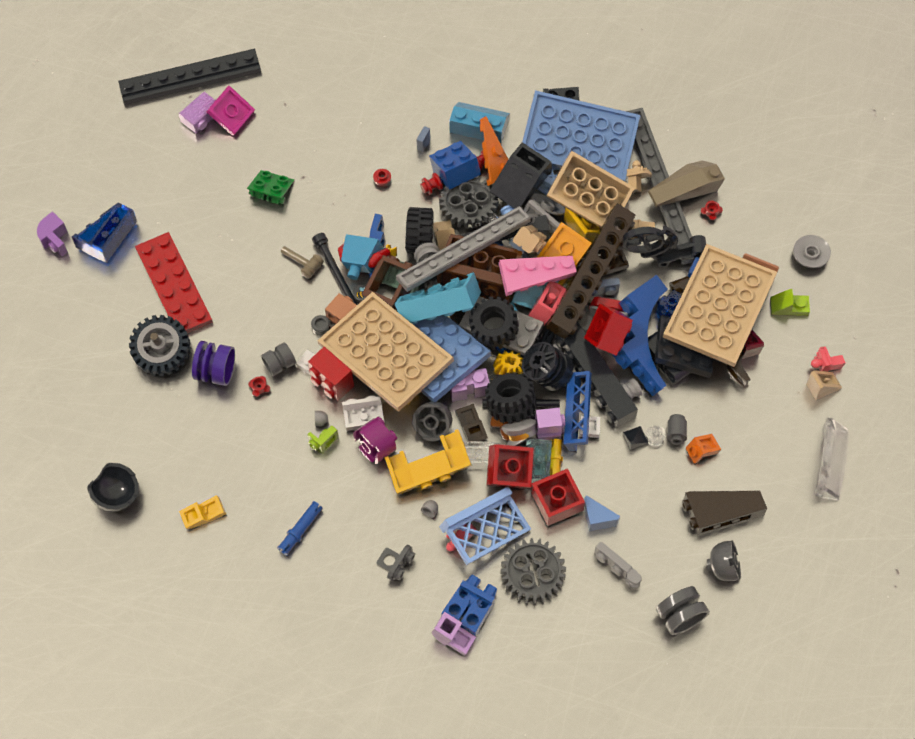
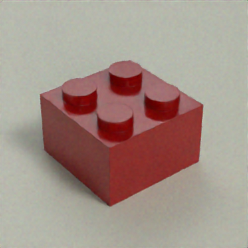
(608, 329)
(330, 374)
(510, 466)
(557, 497)

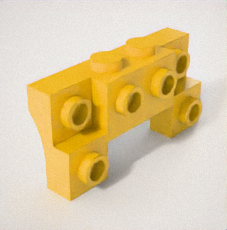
(430, 468)

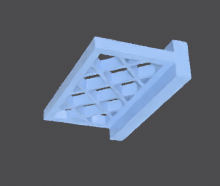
(480, 509)

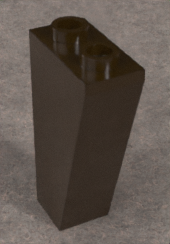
(721, 508)

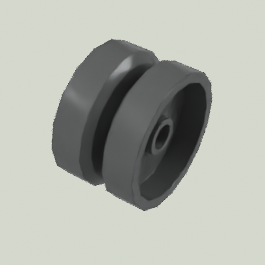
(682, 610)

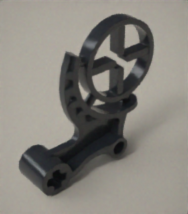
(662, 250)

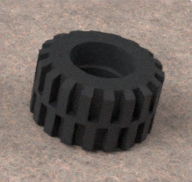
(418, 228)
(487, 310)
(510, 397)

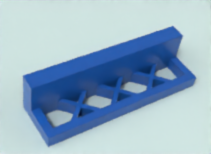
(573, 408)

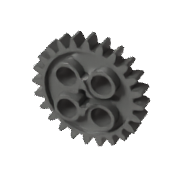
(468, 203)
(515, 575)

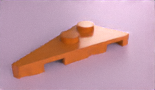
(492, 151)

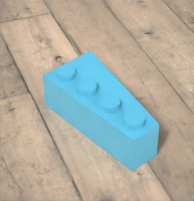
(439, 300)

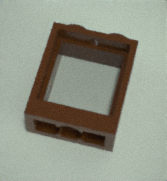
(378, 275)

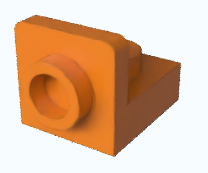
(702, 447)

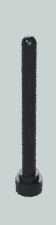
(320, 241)

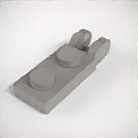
(618, 565)

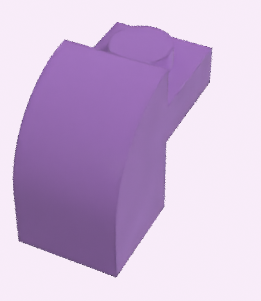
(49, 232)

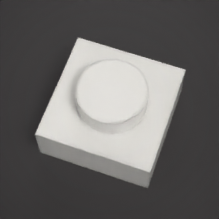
(303, 362)
(594, 427)

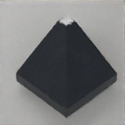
(635, 437)

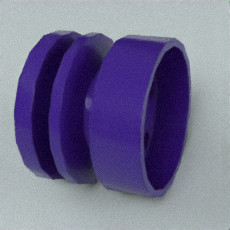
(213, 363)

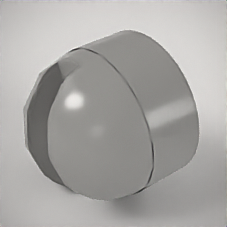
(321, 418)
(430, 508)

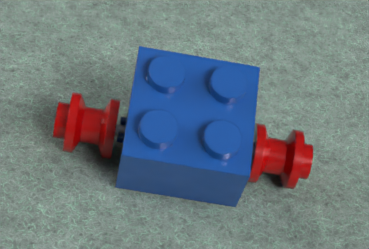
(452, 167)

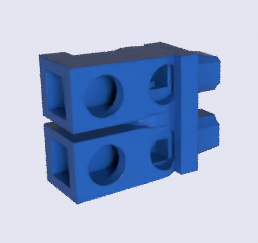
(471, 604)

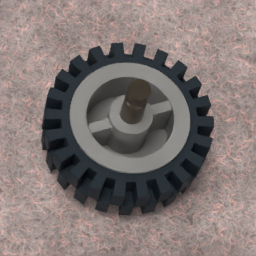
(159, 345)

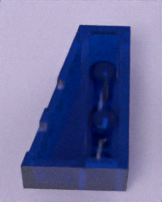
(106, 233)

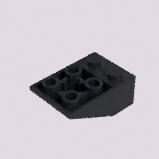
(521, 176)

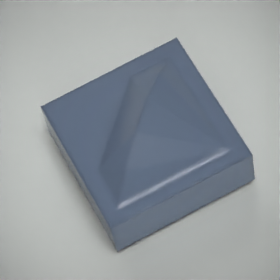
(423, 139)

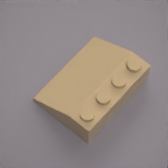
(588, 189)

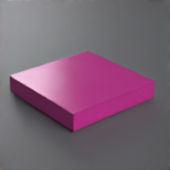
(230, 110)

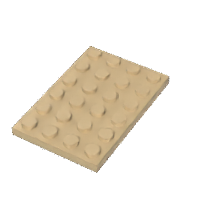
(720, 305)
(386, 351)

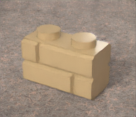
(530, 239)

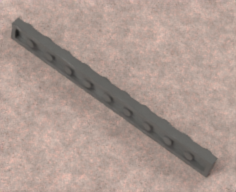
(654, 163)

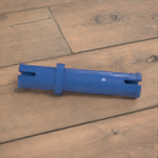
(294, 534)

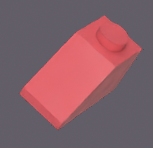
(547, 302)

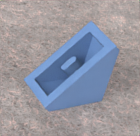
(599, 516)

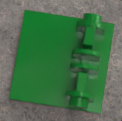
(270, 186)

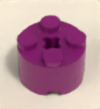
(375, 440)

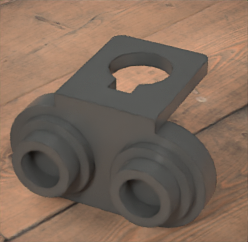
(396, 570)

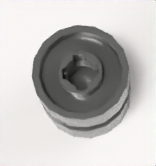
(278, 359)

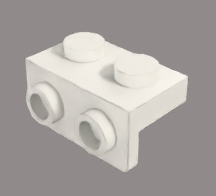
(361, 411)

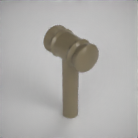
(310, 267)

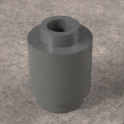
(677, 429)

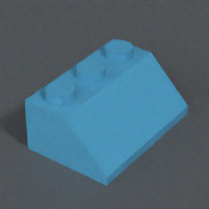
(466, 121)

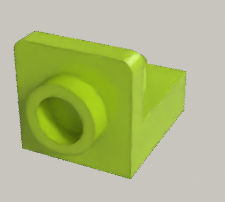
(325, 440)

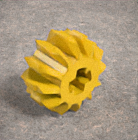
(507, 363)

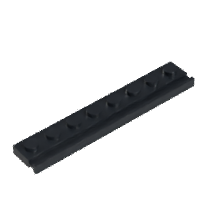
(189, 76)

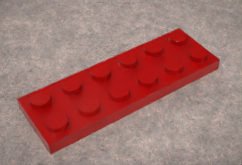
(173, 282)

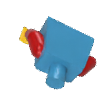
(362, 254)

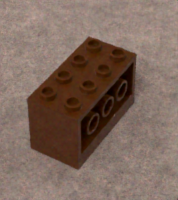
(485, 267)

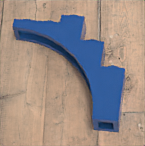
(636, 350)

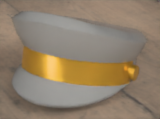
(520, 431)

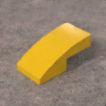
(202, 513)

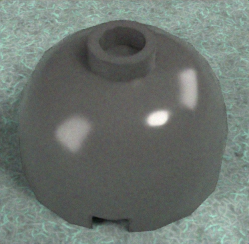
(432, 420)
(724, 561)

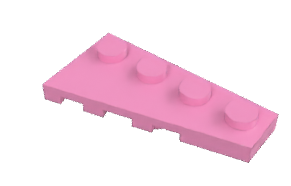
(529, 272)

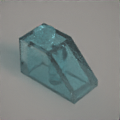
(541, 457)

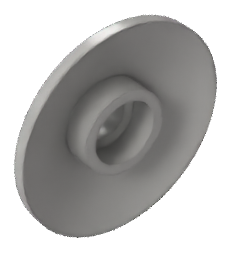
(548, 204)
(814, 245)

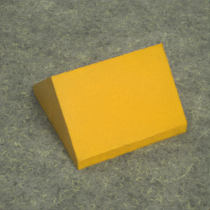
(581, 225)

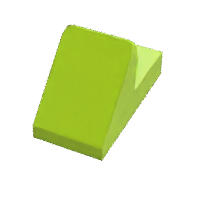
(789, 304)

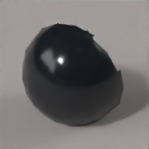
(114, 487)

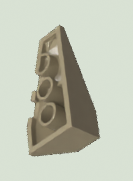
(688, 182)

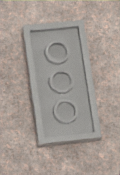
(528, 328)

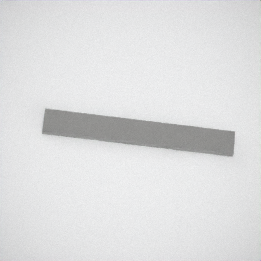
(463, 248)

